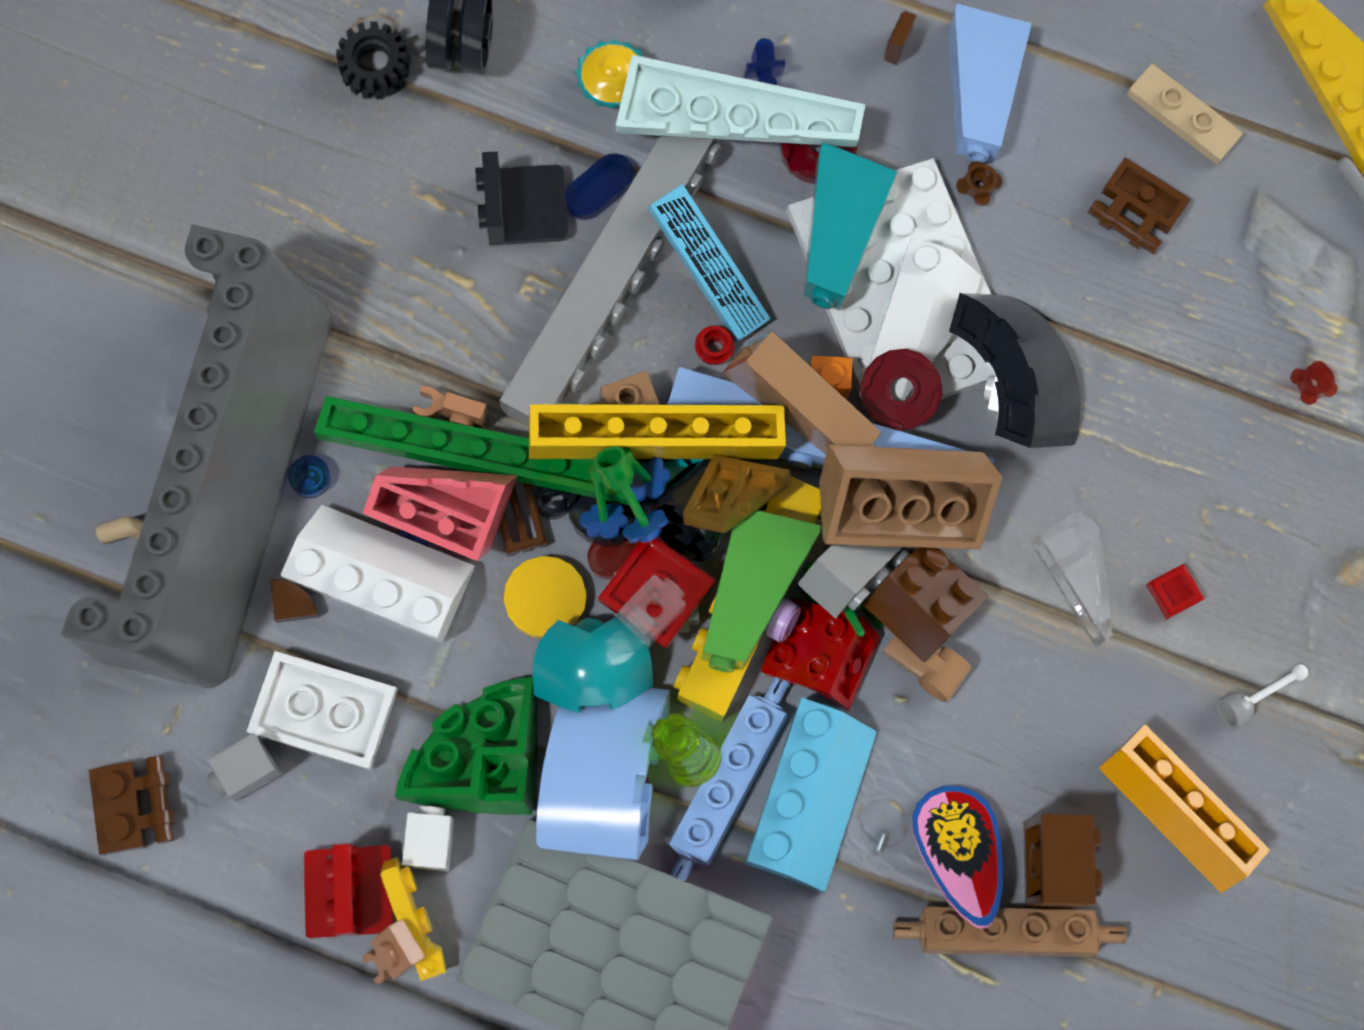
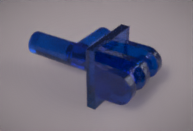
(764, 63)

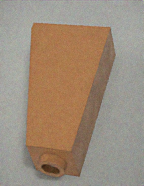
(812, 407)

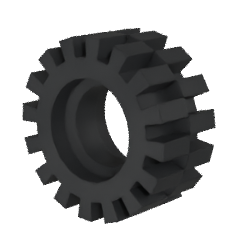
(366, 41)

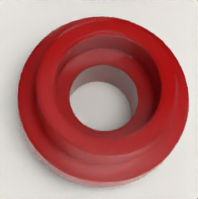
(714, 334)

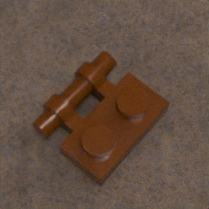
(1144, 196)
(119, 810)

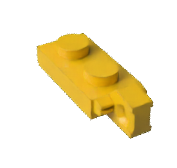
(399, 886)

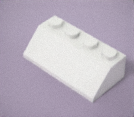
(378, 572)

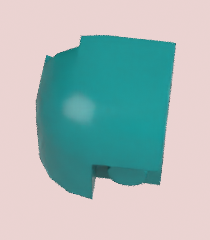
(591, 665)

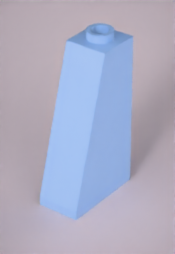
(984, 75)

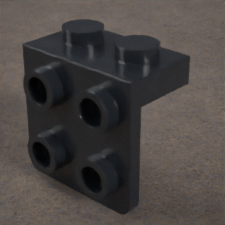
(521, 202)

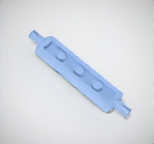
(722, 796)

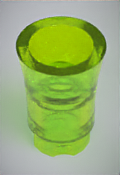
(687, 751)

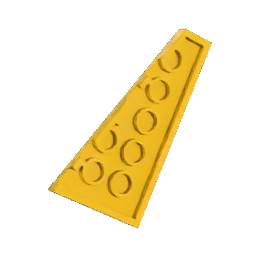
(1330, 62)

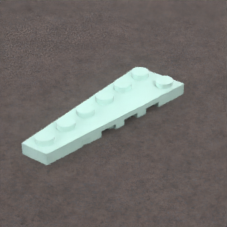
(705, 104)

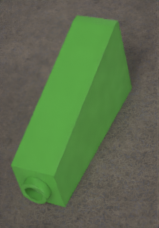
(755, 577)

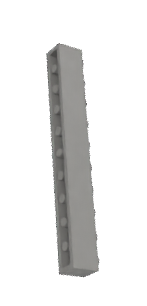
(606, 278)

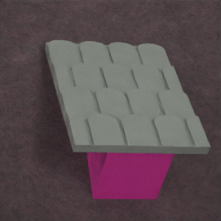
(611, 944)

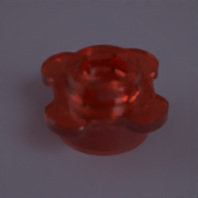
(1321, 374)

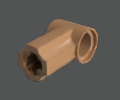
(938, 675)

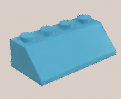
(811, 795)

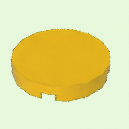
(542, 594)

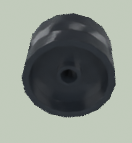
(459, 30)

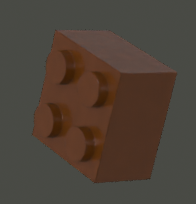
(925, 600)
(1061, 861)

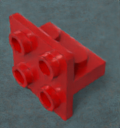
(346, 891)

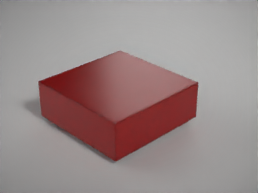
(1175, 591)

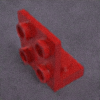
(823, 654)

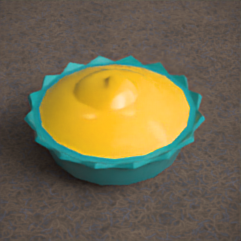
(604, 71)

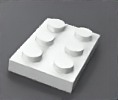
(322, 710)

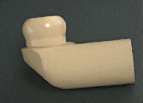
(119, 529)

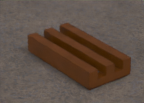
(525, 544)

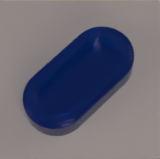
(599, 186)

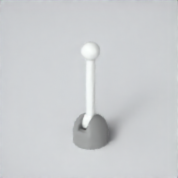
(1238, 708)

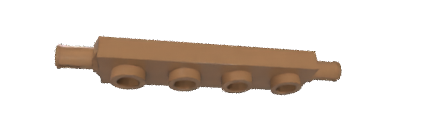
(1011, 933)

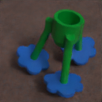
(615, 470)

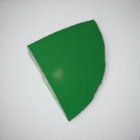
(479, 755)

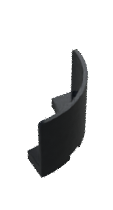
(1032, 367)

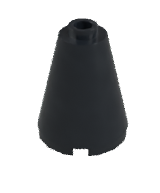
(675, 532)

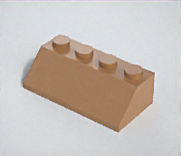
(906, 497)

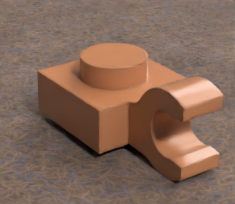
(454, 408)

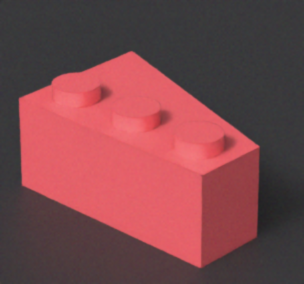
(442, 506)

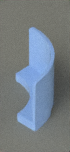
(596, 778)

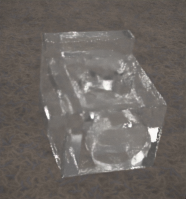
(634, 612)

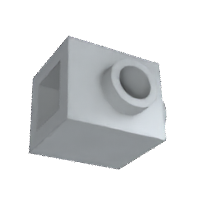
(242, 768)

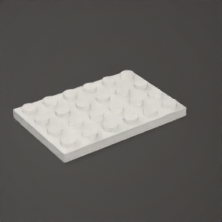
(914, 208)

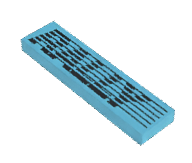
(708, 263)

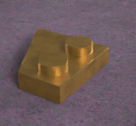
(732, 492)

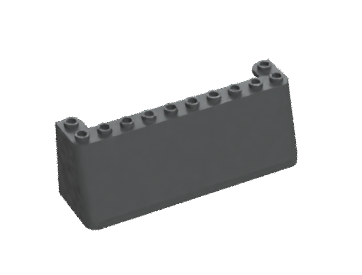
(218, 473)

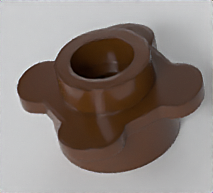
(983, 173)

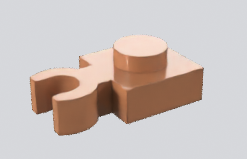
(394, 952)

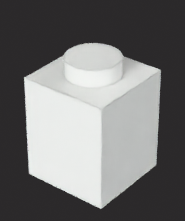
(428, 839)

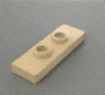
(1184, 114)

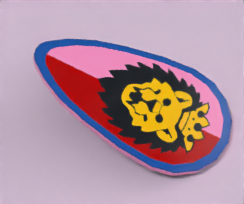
(961, 850)

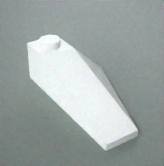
(923, 304)

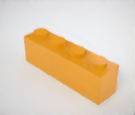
(1184, 809)

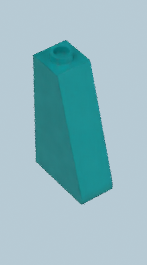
(843, 216)

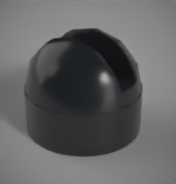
(554, 509)

